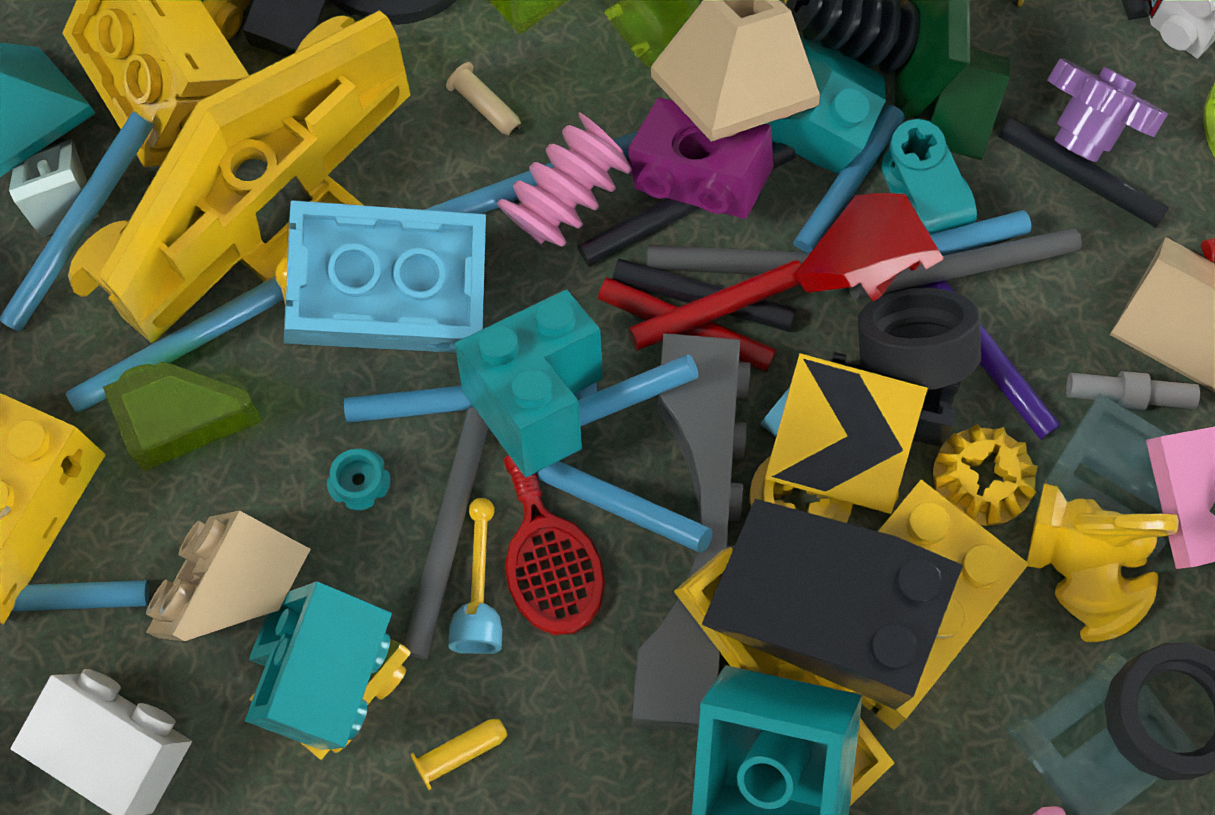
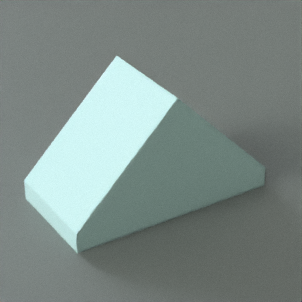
(48, 185)

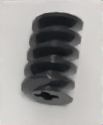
(867, 29)

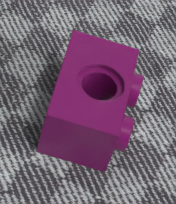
(681, 164)

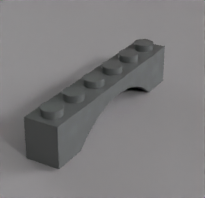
(679, 658)

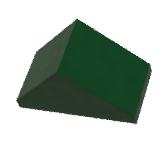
(971, 104)

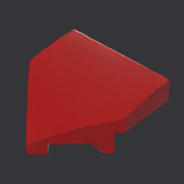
(869, 246)

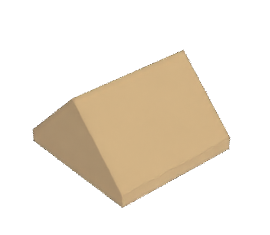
(1174, 313)

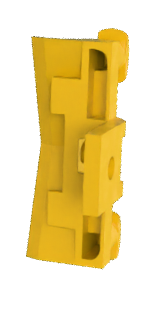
(203, 219)

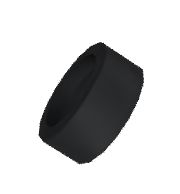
(932, 362)
(1124, 719)

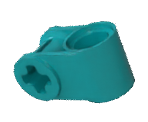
(931, 185)

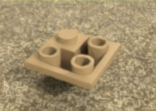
(737, 67)
(229, 576)

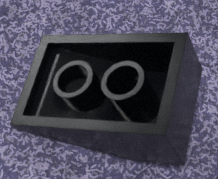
(834, 600)

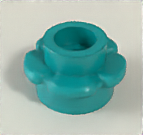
(354, 463)

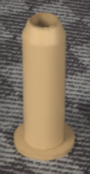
(483, 99)

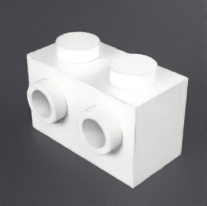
(102, 743)

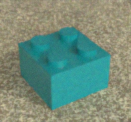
(774, 747)

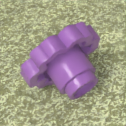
(1100, 109)

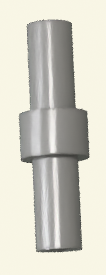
(1133, 390)

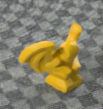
(1089, 551)

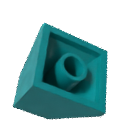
(34, 104)
(846, 111)

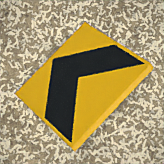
(845, 433)

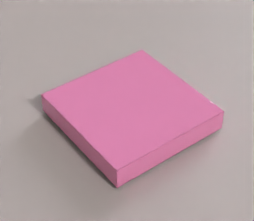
(1186, 487)

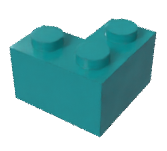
(526, 377)
(317, 665)

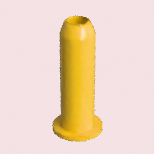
(459, 750)

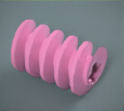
(565, 183)

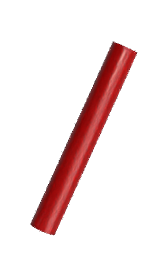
(714, 305)
(648, 307)

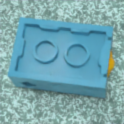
(382, 277)

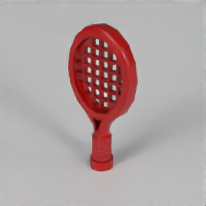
(530, 494)

